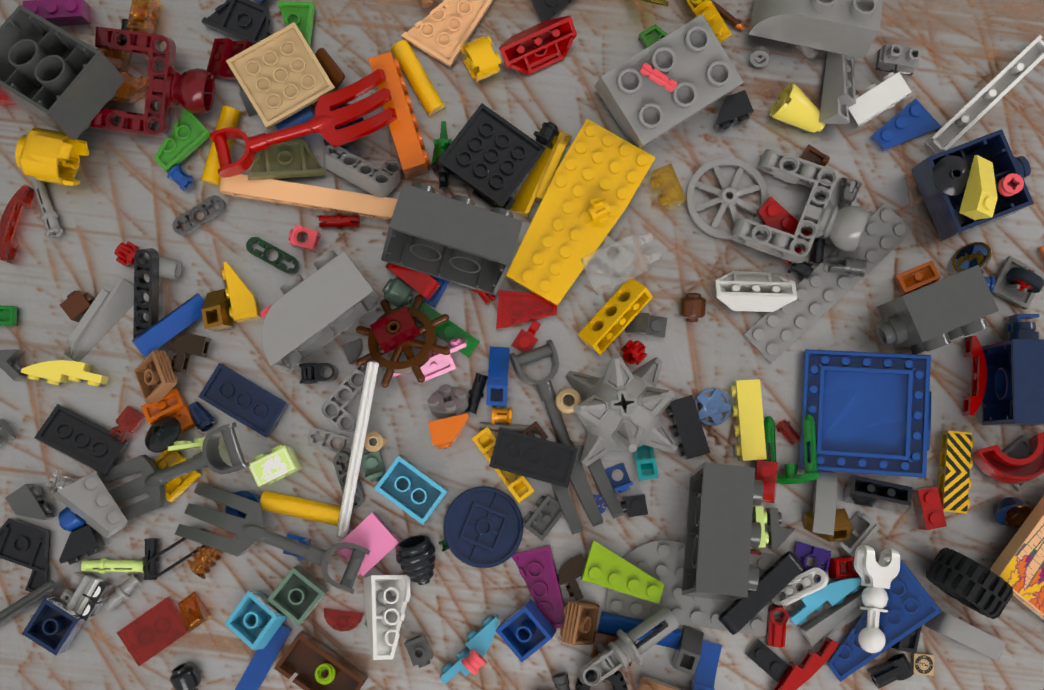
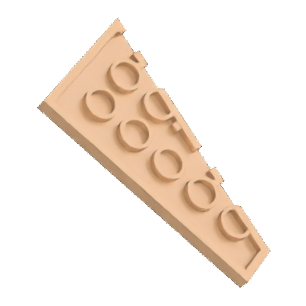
(447, 28)

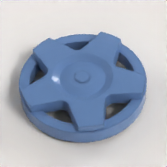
(713, 406)

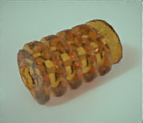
(204, 560)

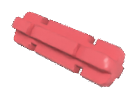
(658, 77)

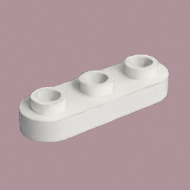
(809, 583)

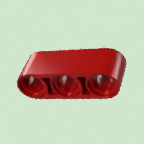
(418, 281)

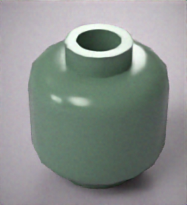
(397, 292)

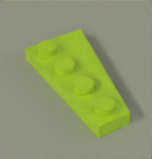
(616, 573)

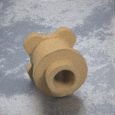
(380, 441)

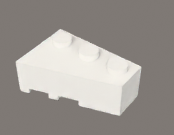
(879, 98)

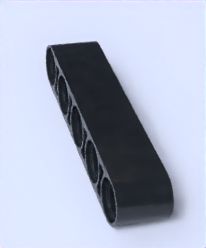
(151, 288)
(769, 585)

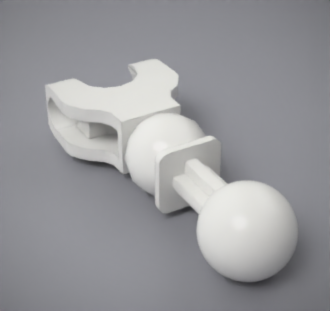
(874, 597)

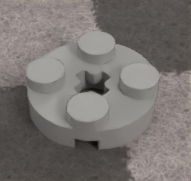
(448, 401)

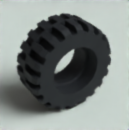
(969, 583)

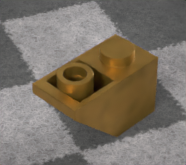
(216, 311)
(842, 526)

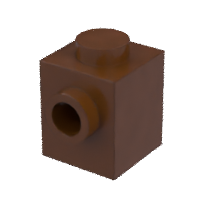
(77, 304)

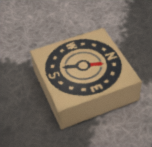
(923, 663)

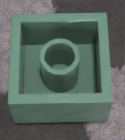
(297, 595)

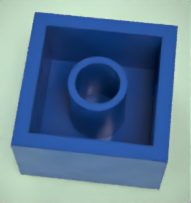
(526, 630)

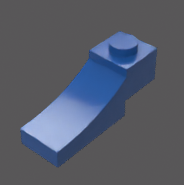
(707, 667)

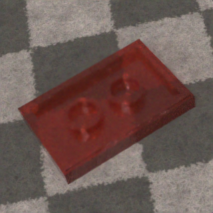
(153, 631)

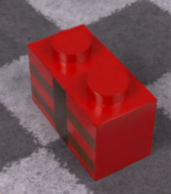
(928, 508)

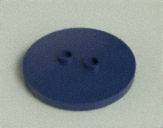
(483, 527)

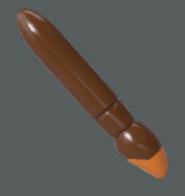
(727, 16)

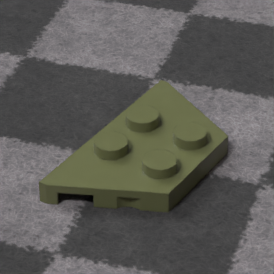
(285, 160)

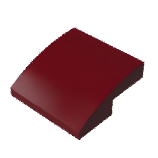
(221, 51)

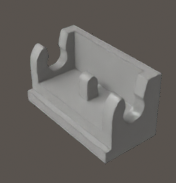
(862, 530)

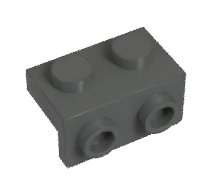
(544, 517)

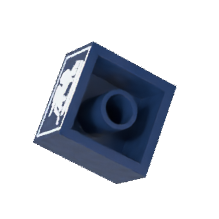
(53, 625)

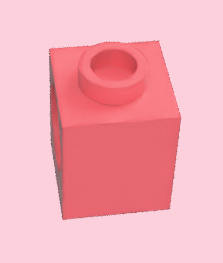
(312, 241)

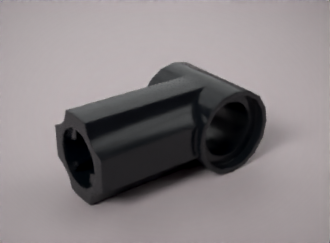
(895, 669)

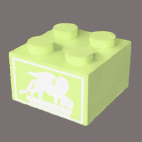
(275, 466)

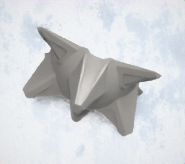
(608, 422)

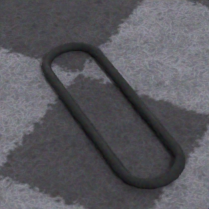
(175, 564)

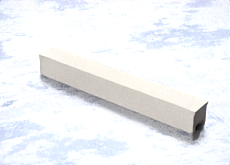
(987, 97)

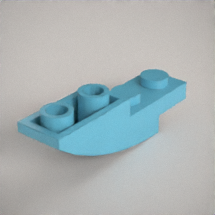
(832, 594)
(478, 640)

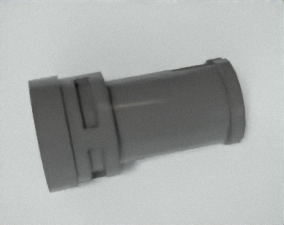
(561, 681)

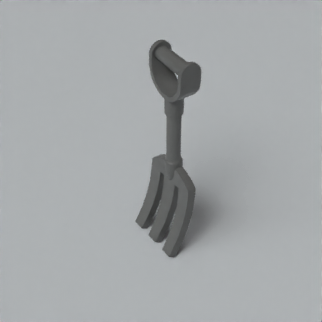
(578, 476)
(154, 479)
(251, 531)

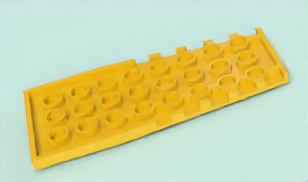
(562, 229)

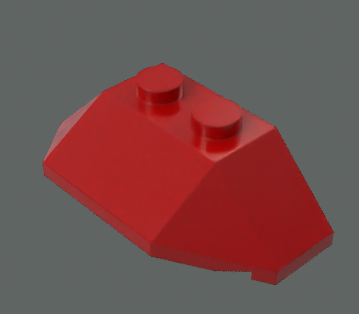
(539, 45)

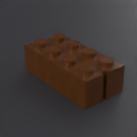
(306, 655)

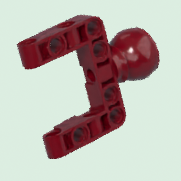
(191, 89)

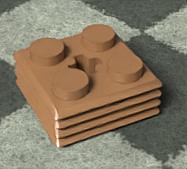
(155, 376)
(579, 622)

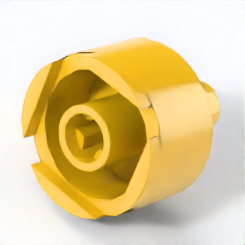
(480, 58)

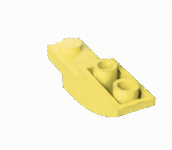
(63, 371)

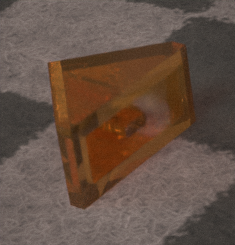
(194, 612)

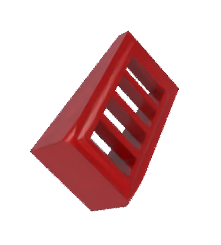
(837, 569)

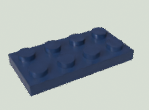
(243, 400)

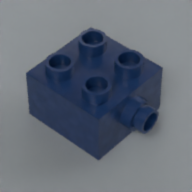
(945, 208)
(1015, 379)

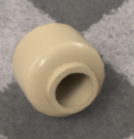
(567, 393)

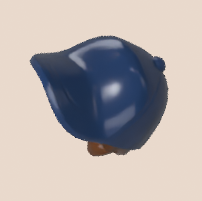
(1012, 512)

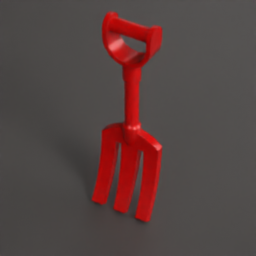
(325, 122)

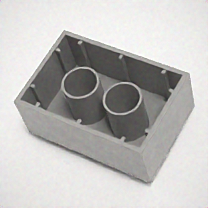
(687, 56)

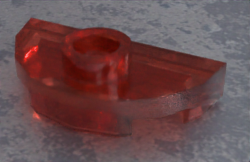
(342, 619)

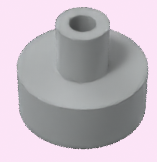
(760, 56)

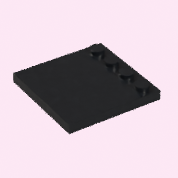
(491, 156)

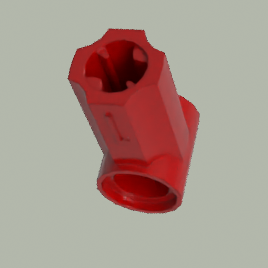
(776, 627)

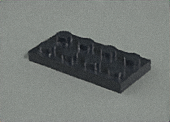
(81, 440)
(533, 457)

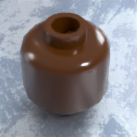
(692, 307)

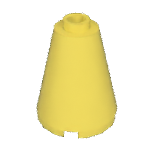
(796, 110)

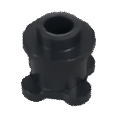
(546, 134)
(801, 269)

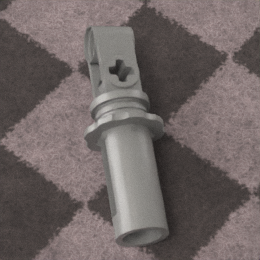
(623, 649)

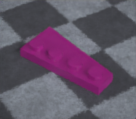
(541, 577)

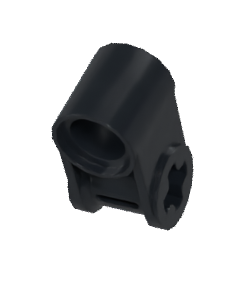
(314, 373)

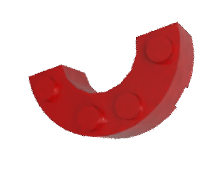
(1011, 470)

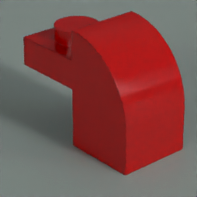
(767, 473)

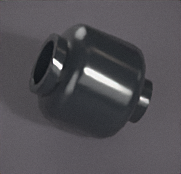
(185, 677)

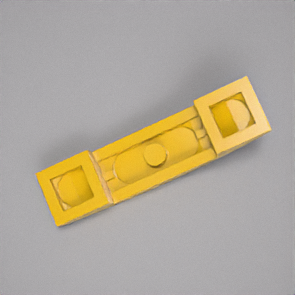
(515, 483)

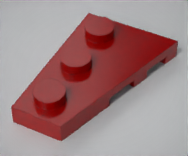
(775, 216)
(522, 307)

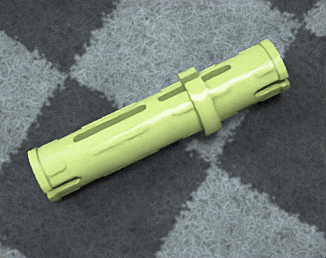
(104, 565)

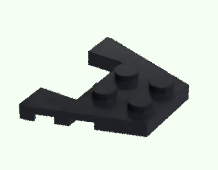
(27, 547)

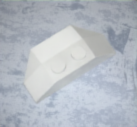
(755, 291)

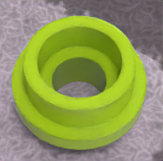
(319, 673)

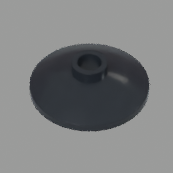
(944, 178)
(162, 434)

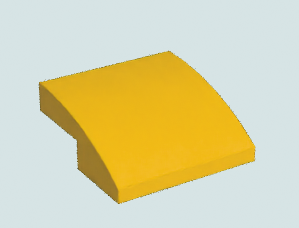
(177, 486)

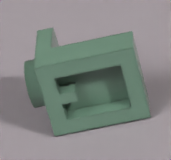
(373, 466)

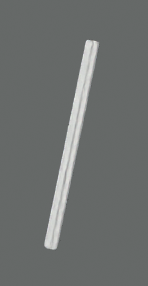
(357, 449)

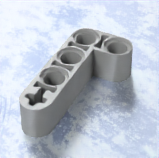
(362, 173)
(342, 405)
(967, 635)

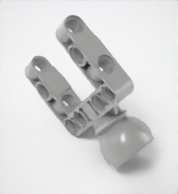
(819, 217)

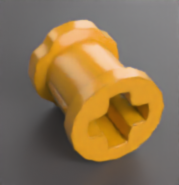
(501, 415)

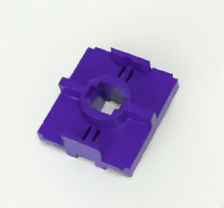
(818, 554)

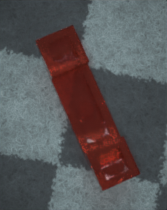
(9, 221)

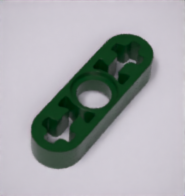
(258, 253)

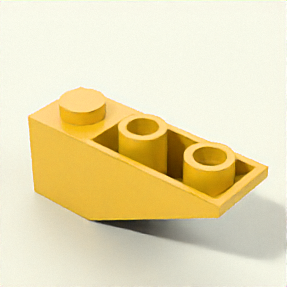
(243, 301)

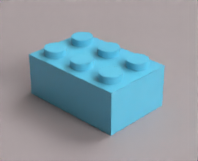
(411, 489)

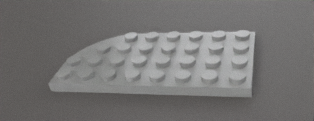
(665, 563)

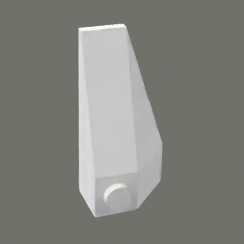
(385, 608)

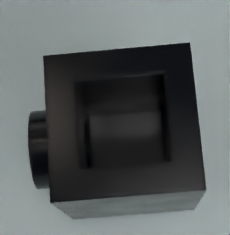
(634, 505)

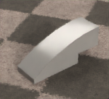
(824, 503)

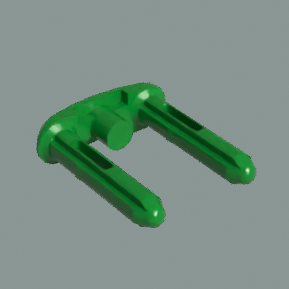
(809, 435)

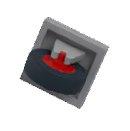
(1018, 282)

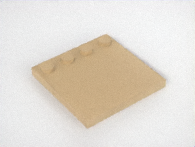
(280, 75)

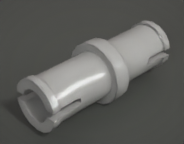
(122, 592)

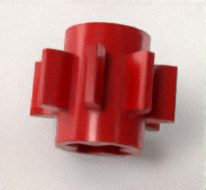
(126, 253)
(634, 352)

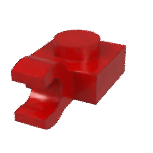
(525, 340)

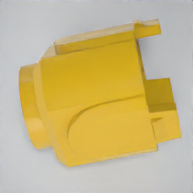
(50, 156)

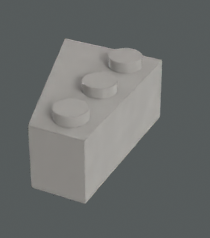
(94, 504)

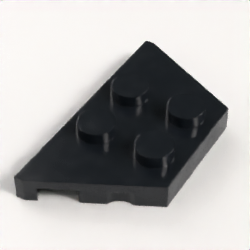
(241, 20)

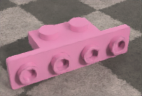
(439, 363)

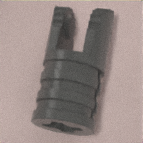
(847, 266)

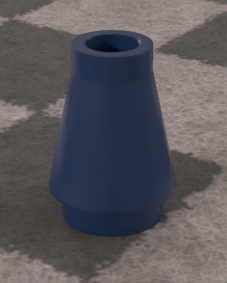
(201, 417)

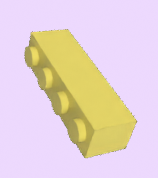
(749, 420)

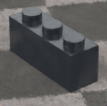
(687, 427)
(877, 494)

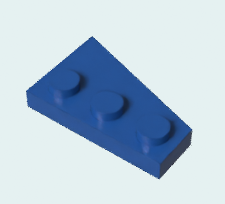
(906, 125)

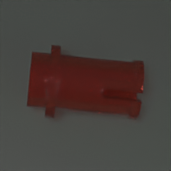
(787, 431)

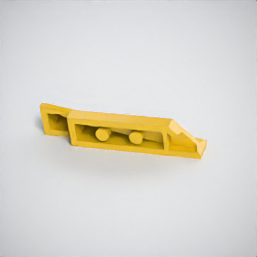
(540, 176)

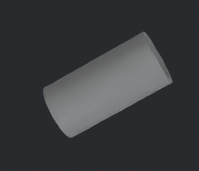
(167, 267)

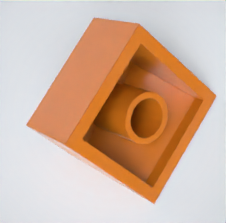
(447, 430)

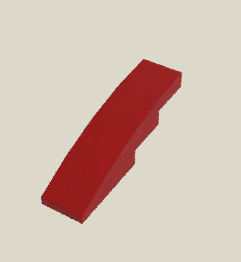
(810, 664)

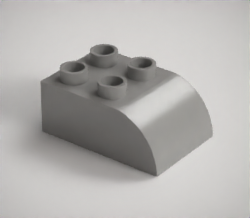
(826, 25)
(316, 310)

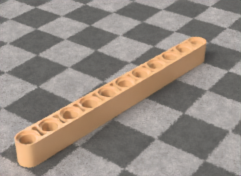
(309, 196)

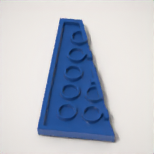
(908, 609)

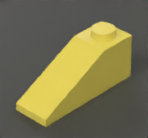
(980, 191)

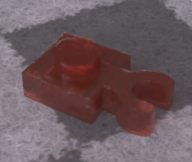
(129, 421)

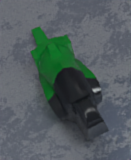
(440, 147)

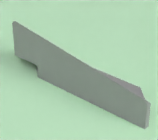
(837, 89)

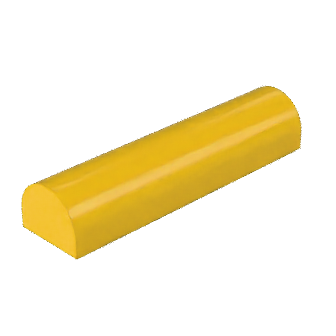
(417, 77)
(228, 118)
(300, 507)

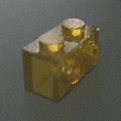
(668, 187)

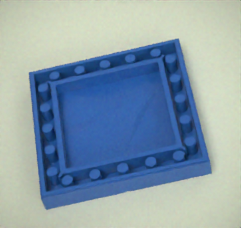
(868, 411)

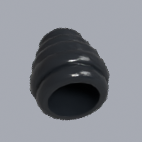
(417, 558)

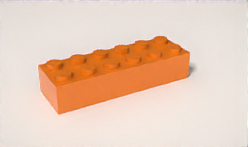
(403, 130)

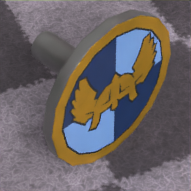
(972, 255)

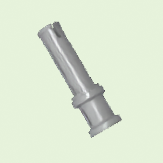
(48, 215)

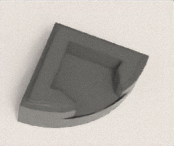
(352, 350)

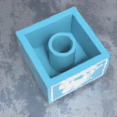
(255, 620)

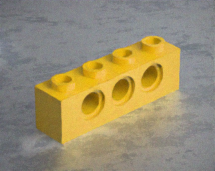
(615, 316)

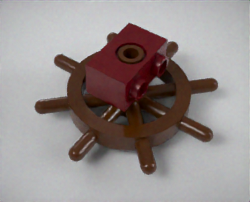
(397, 332)

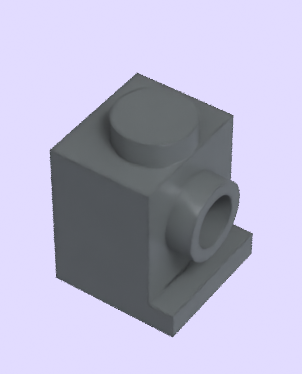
(415, 643)

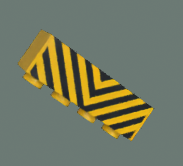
(954, 470)

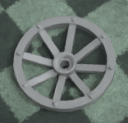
(722, 199)

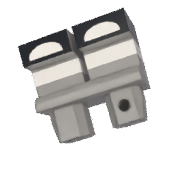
(898, 58)
(88, 595)

